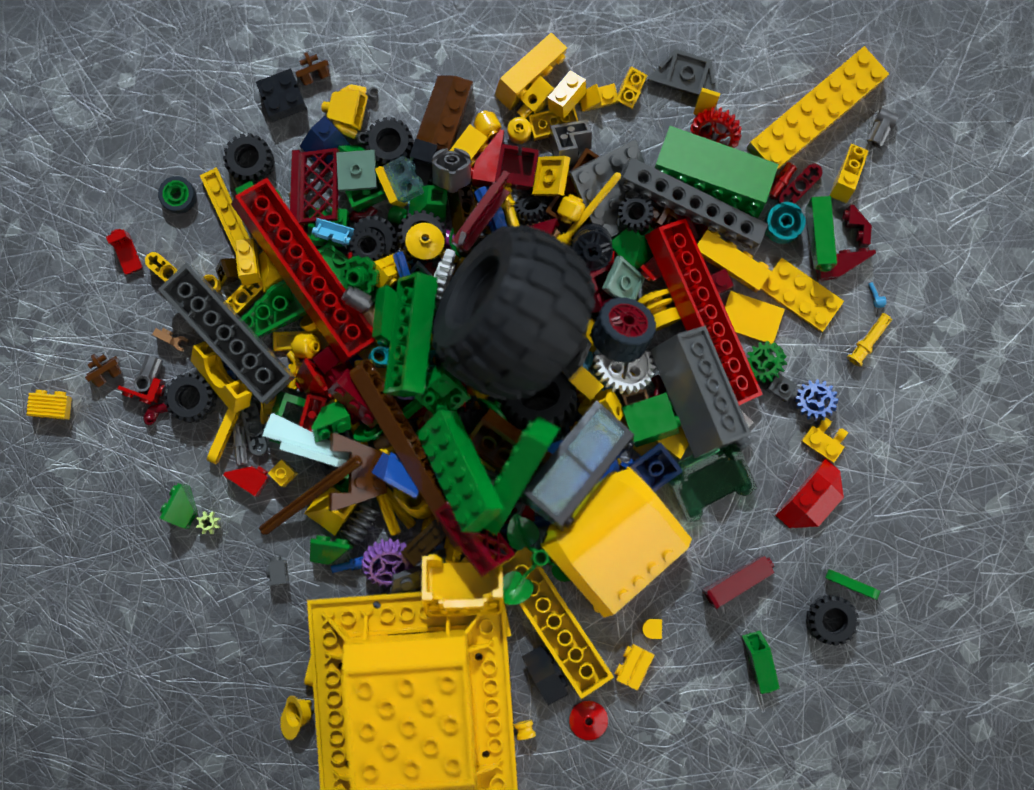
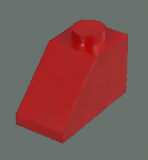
(249, 478)

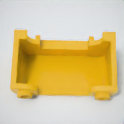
(459, 589)

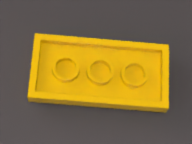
(801, 295)

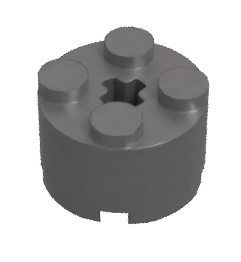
(451, 169)

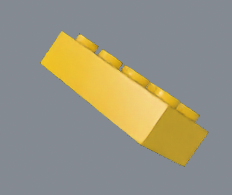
(542, 121)

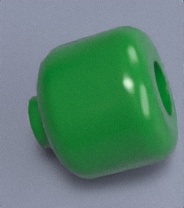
(396, 215)

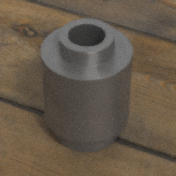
(357, 299)

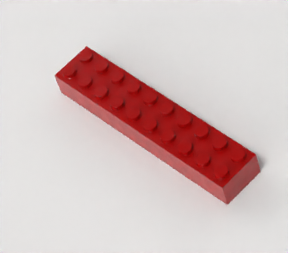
(303, 269)
(700, 302)

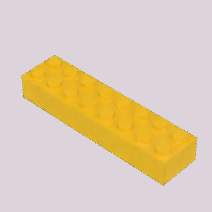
(819, 109)
(560, 628)

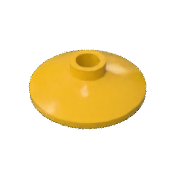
(424, 249)

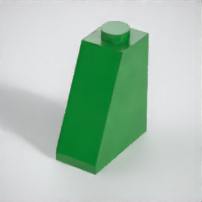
(383, 315)
(761, 662)

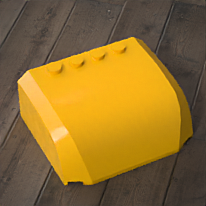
(617, 541)

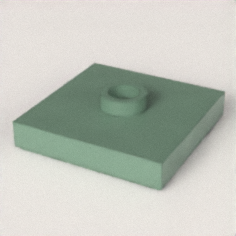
(356, 170)
(623, 280)

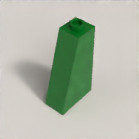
(821, 232)

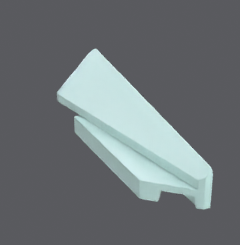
(301, 441)

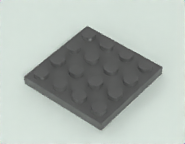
(593, 176)

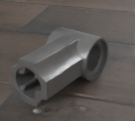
(883, 124)
(147, 372)

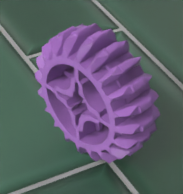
(386, 566)

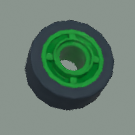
(170, 187)

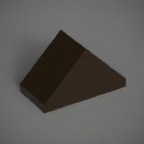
(227, 271)

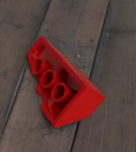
(312, 380)

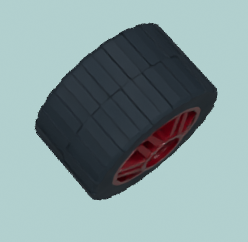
(623, 329)

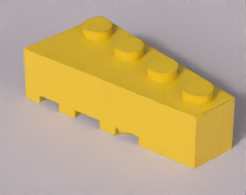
(532, 66)

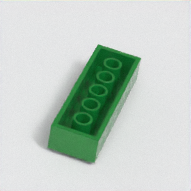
(411, 335)
(521, 467)
(459, 471)

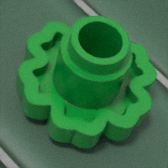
(360, 273)

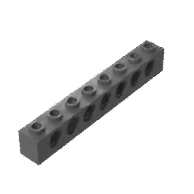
(754, 227)

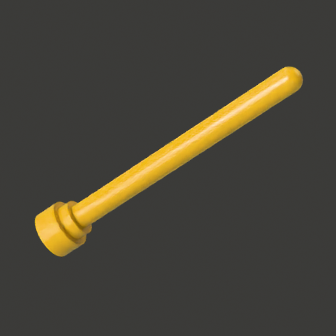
(566, 237)

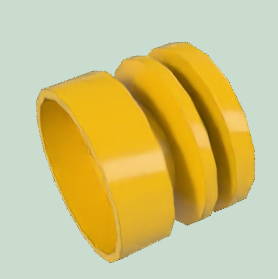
(655, 303)

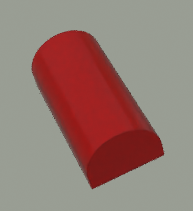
(311, 410)

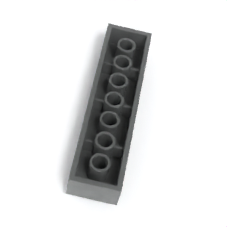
(226, 333)

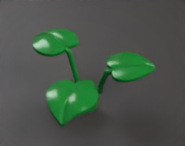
(522, 534)

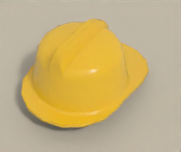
(294, 716)

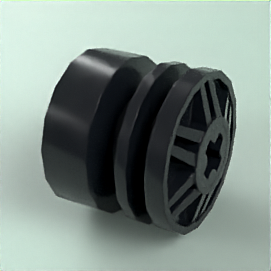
(589, 236)

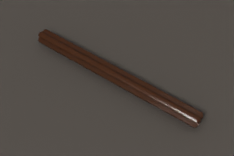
(311, 494)

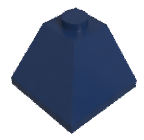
(323, 136)
(656, 467)

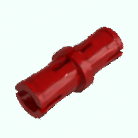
(782, 180)

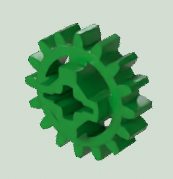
(766, 362)

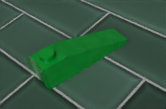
(274, 310)

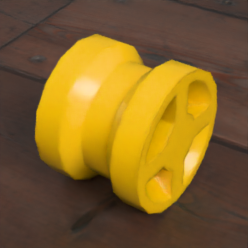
(524, 730)

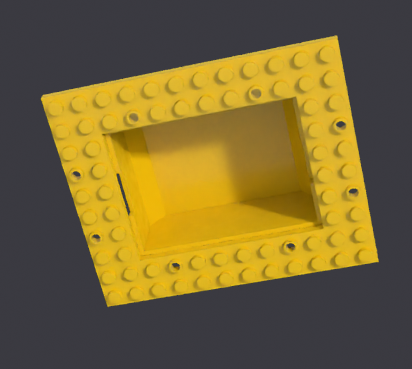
(410, 704)

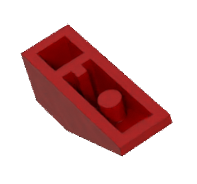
(486, 164)

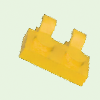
(822, 443)

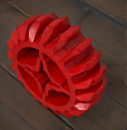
(722, 123)

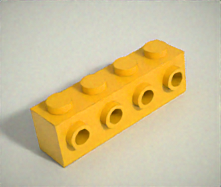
(737, 263)

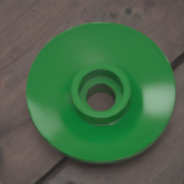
(495, 406)
(365, 433)

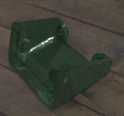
(710, 479)

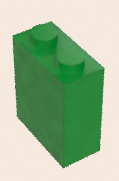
(651, 419)

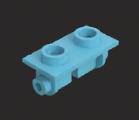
(333, 231)

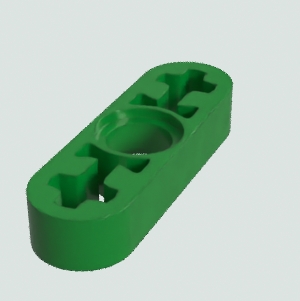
(852, 584)

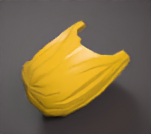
(414, 506)

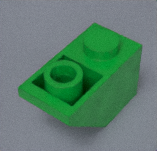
(331, 420)

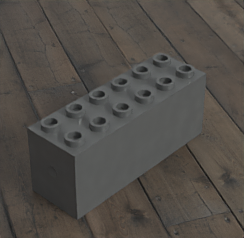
(700, 391)

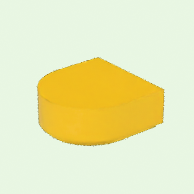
(652, 628)

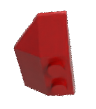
(814, 498)

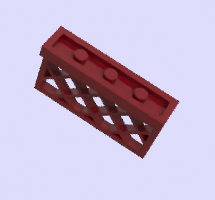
(298, 185)
(482, 214)
(472, 547)

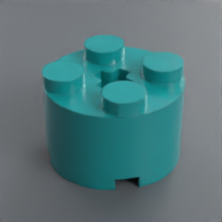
(794, 223)

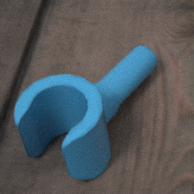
(878, 302)

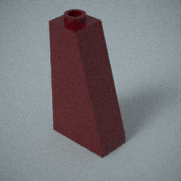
(738, 581)

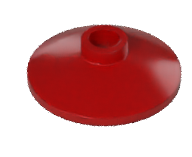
(586, 710)

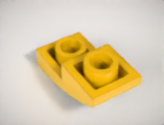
(631, 87)

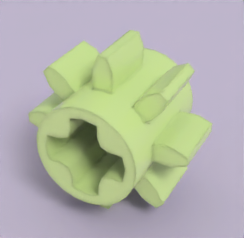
(203, 525)

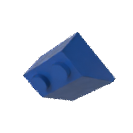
(394, 472)

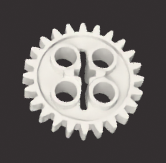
(444, 274)
(640, 367)

